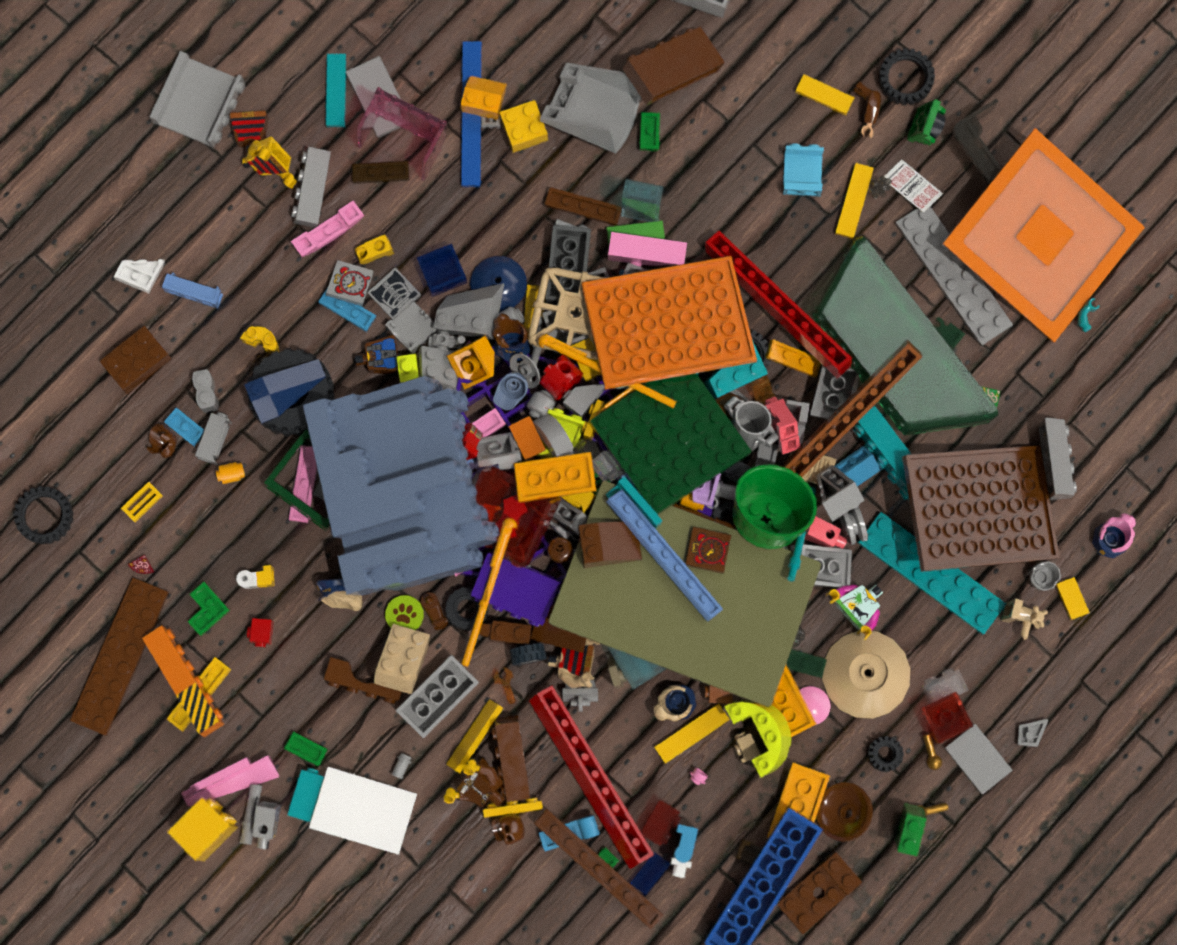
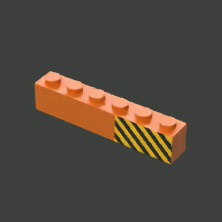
(183, 680)

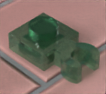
(950, 333)

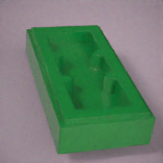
(306, 749)

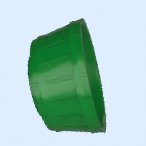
(778, 496)

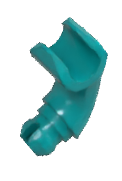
(1082, 316)

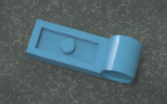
(583, 828)

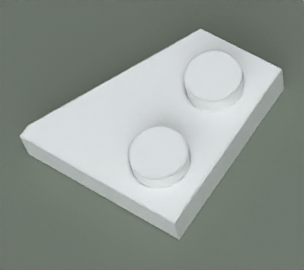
(139, 273)

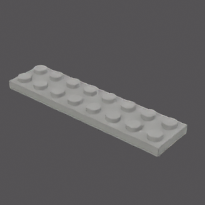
(956, 280)

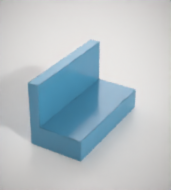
(859, 465)

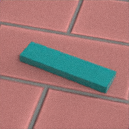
(336, 90)

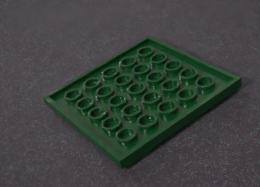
(669, 448)

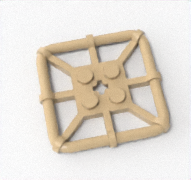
(568, 302)

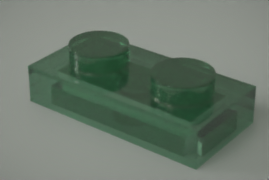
(806, 664)

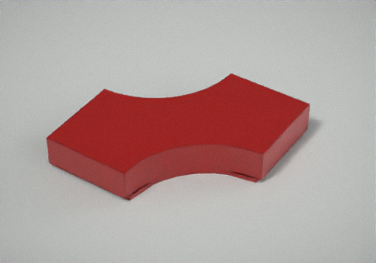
(513, 510)

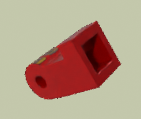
(470, 440)

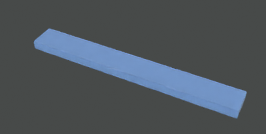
(664, 555)

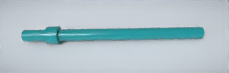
(795, 562)

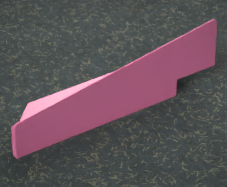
(231, 780)

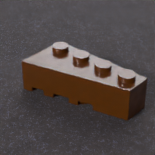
(512, 758)

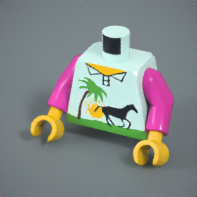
(858, 606)

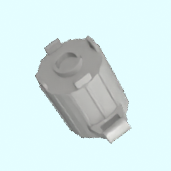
(752, 422)

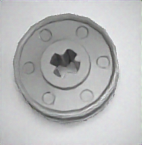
(852, 525)

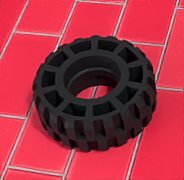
(294, 419)

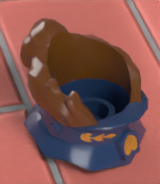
(510, 337)

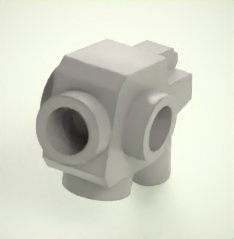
(445, 342)

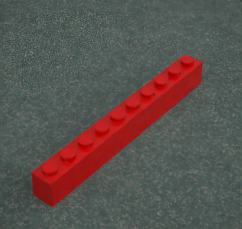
(781, 307)
(591, 777)

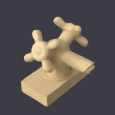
(1015, 611)

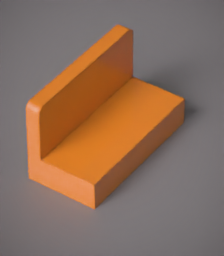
(527, 438)

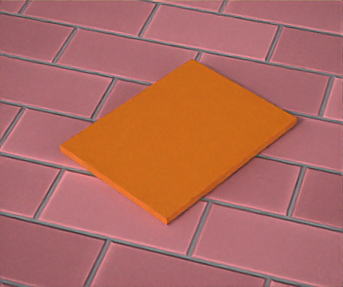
(668, 322)

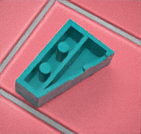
(731, 378)

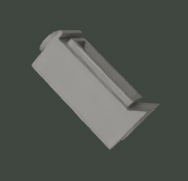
(213, 438)

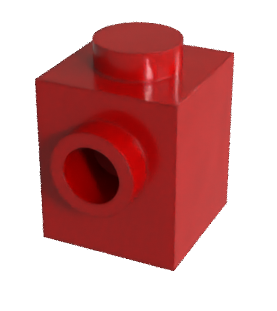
(260, 632)

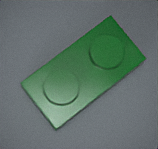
(650, 131)

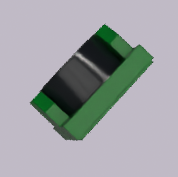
(927, 123)

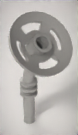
(528, 366)

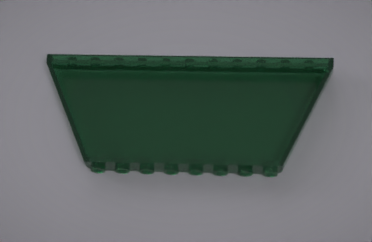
(871, 318)

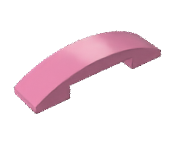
(329, 230)

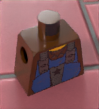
(380, 356)

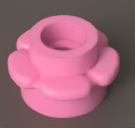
(698, 776)

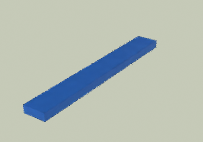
(471, 123)

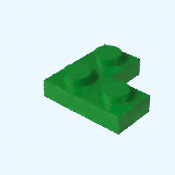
(212, 609)

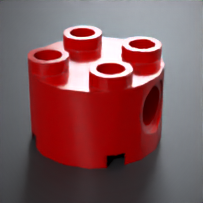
(560, 377)

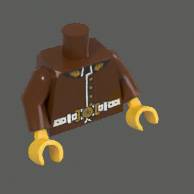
(478, 786)

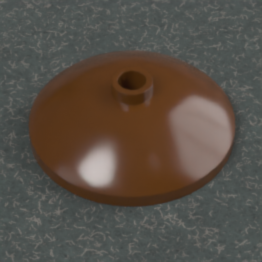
(834, 811)

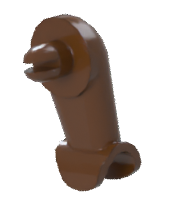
(433, 609)

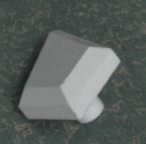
(1031, 733)

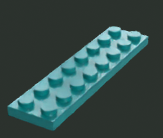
(948, 587)

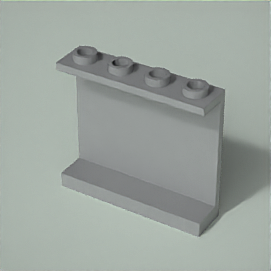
(197, 100)

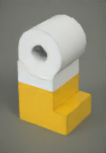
(256, 579)

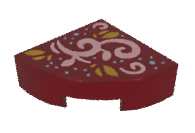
(141, 565)

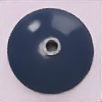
(508, 271)

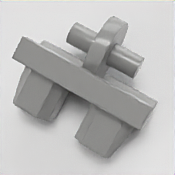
(581, 696)

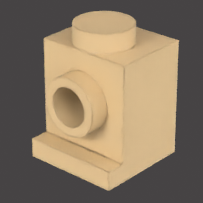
(746, 747)

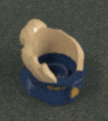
(334, 595)
(675, 703)

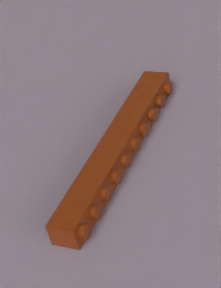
(853, 409)

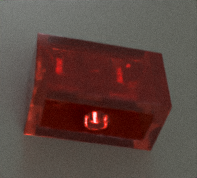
(660, 823)

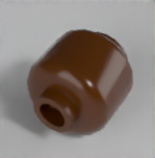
(560, 557)

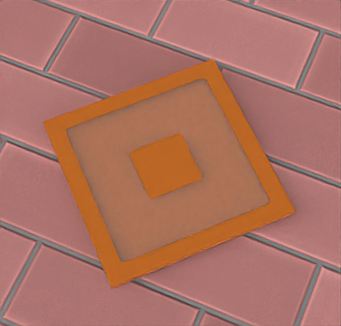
(1043, 235)

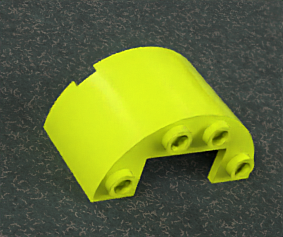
(772, 728)

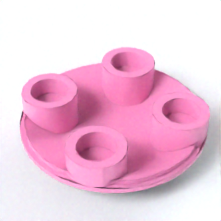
(817, 702)

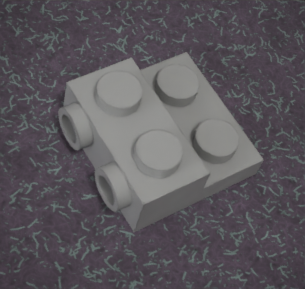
(498, 450)

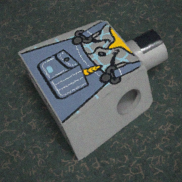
(268, 815)

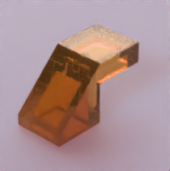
(761, 389)

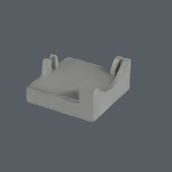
(411, 327)

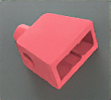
(817, 534)

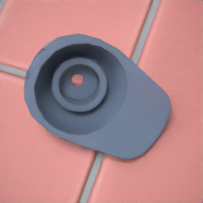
(509, 393)

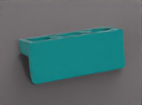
(638, 500)

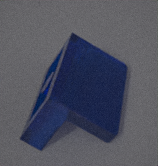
(649, 873)

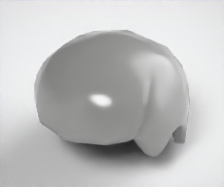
(1044, 575)

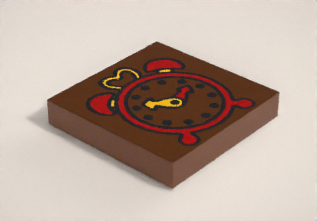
(708, 550)

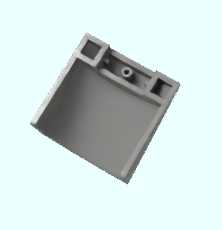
(594, 105)

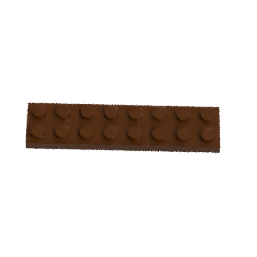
(119, 657)

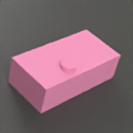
(646, 251)

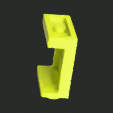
(572, 426)

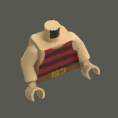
(575, 666)

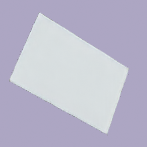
(363, 810)

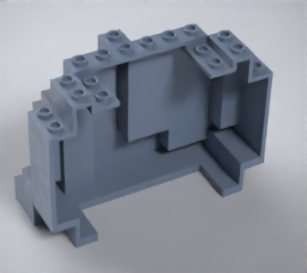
(399, 485)

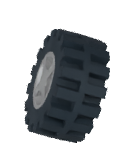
(527, 654)

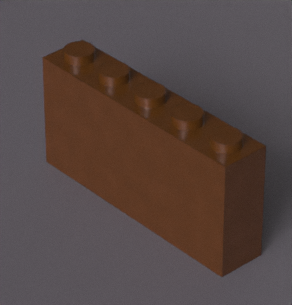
(673, 65)

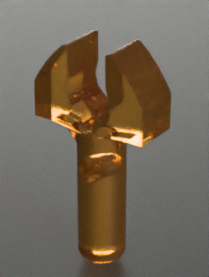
(506, 684)

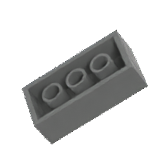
(569, 252)

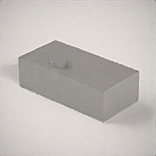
(437, 696)

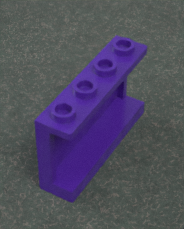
(518, 590)

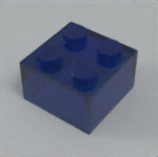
(442, 270)

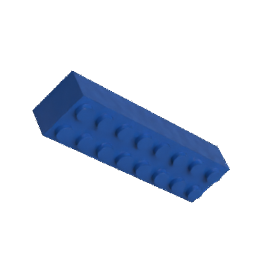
(765, 881)

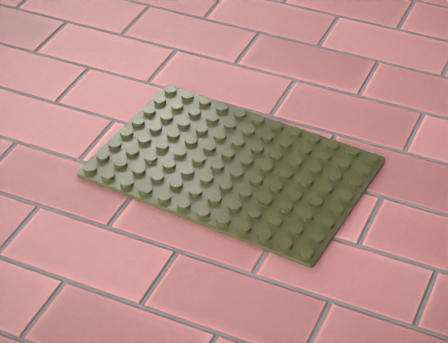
(650, 618)

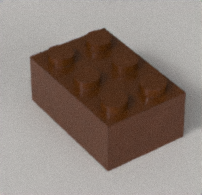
(135, 360)

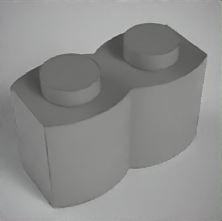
(205, 389)

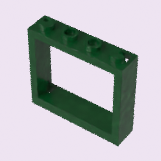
(289, 498)

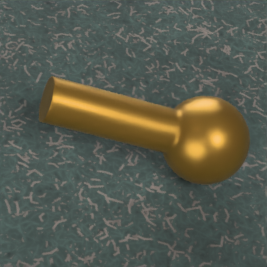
(934, 761)
(935, 809)

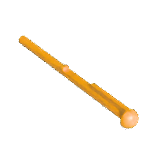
(573, 353)
(508, 525)

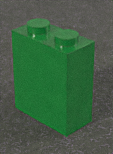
(910, 829)

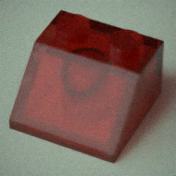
(946, 718)

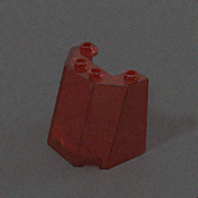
(492, 489)

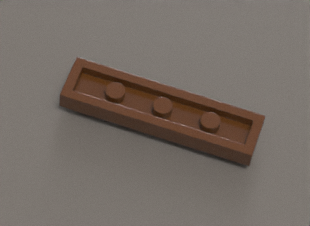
(583, 206)

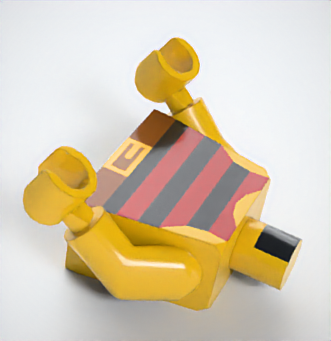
(269, 158)

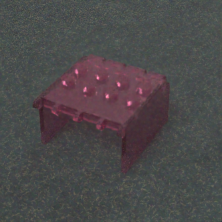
(407, 117)

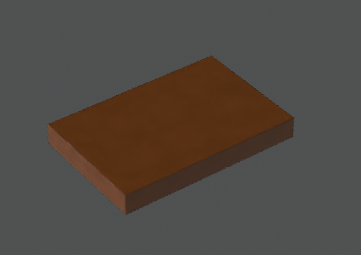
(557, 637)

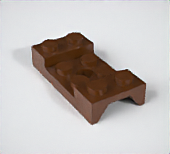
(836, 881)

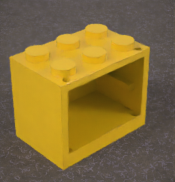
(203, 829)

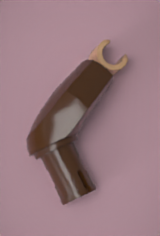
(873, 103)

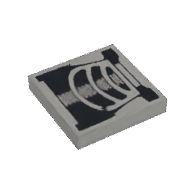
(394, 293)

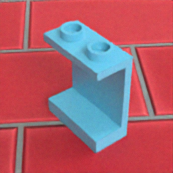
(802, 170)

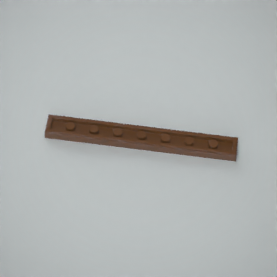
(598, 869)

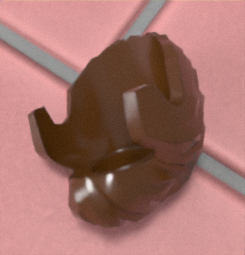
(162, 440)

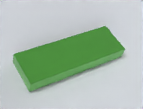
(648, 229)

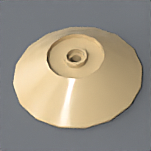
(852, 689)

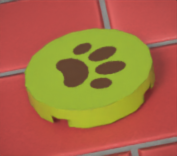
(405, 612)

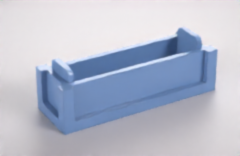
(192, 291)

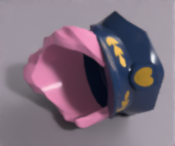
(1114, 536)

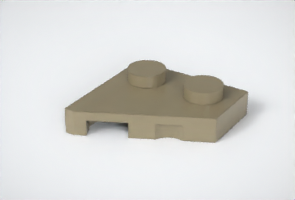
(616, 675)

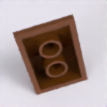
(608, 544)

